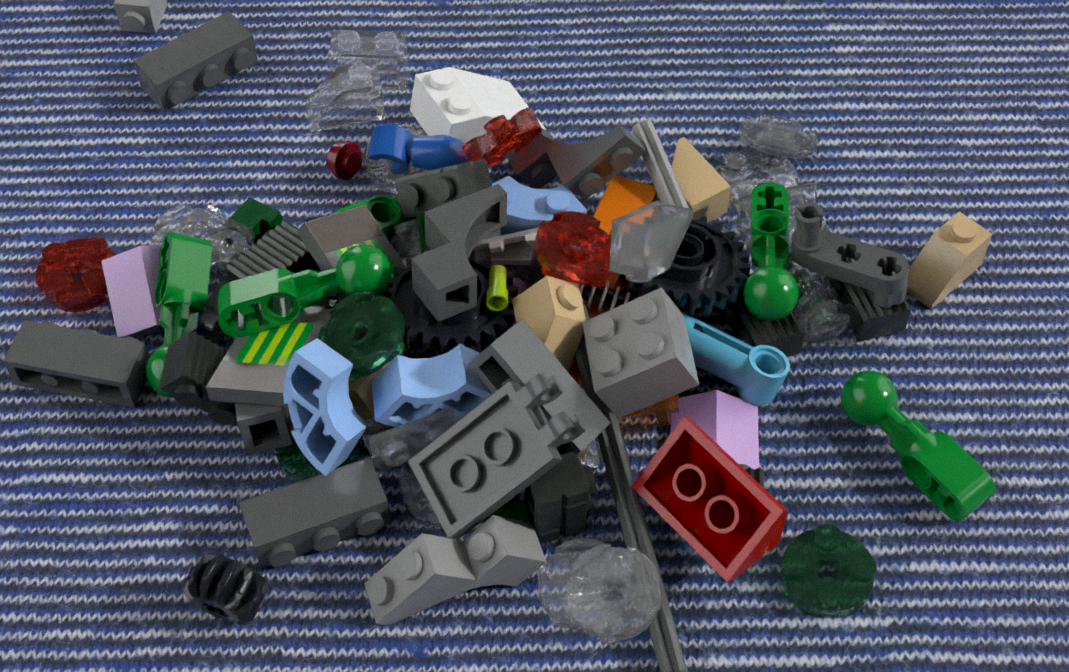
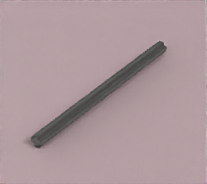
(631, 516)

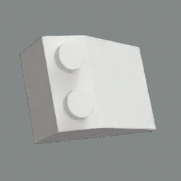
(461, 102)

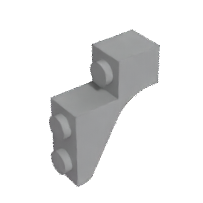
(442, 567)

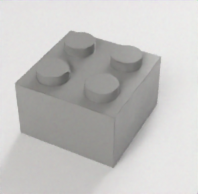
(639, 353)

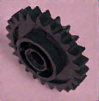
(704, 270)
(470, 328)

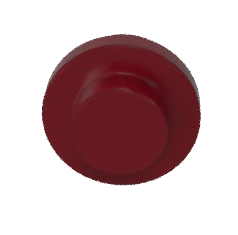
(344, 160)

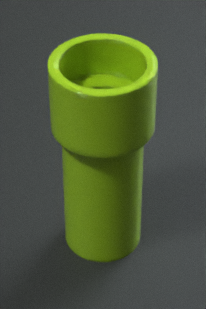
(497, 293)

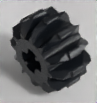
(226, 588)

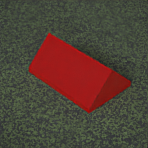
(711, 501)

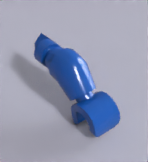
(424, 152)

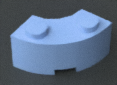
(532, 206)
(424, 386)
(321, 406)

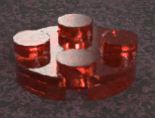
(503, 137)
(64, 259)
(564, 262)

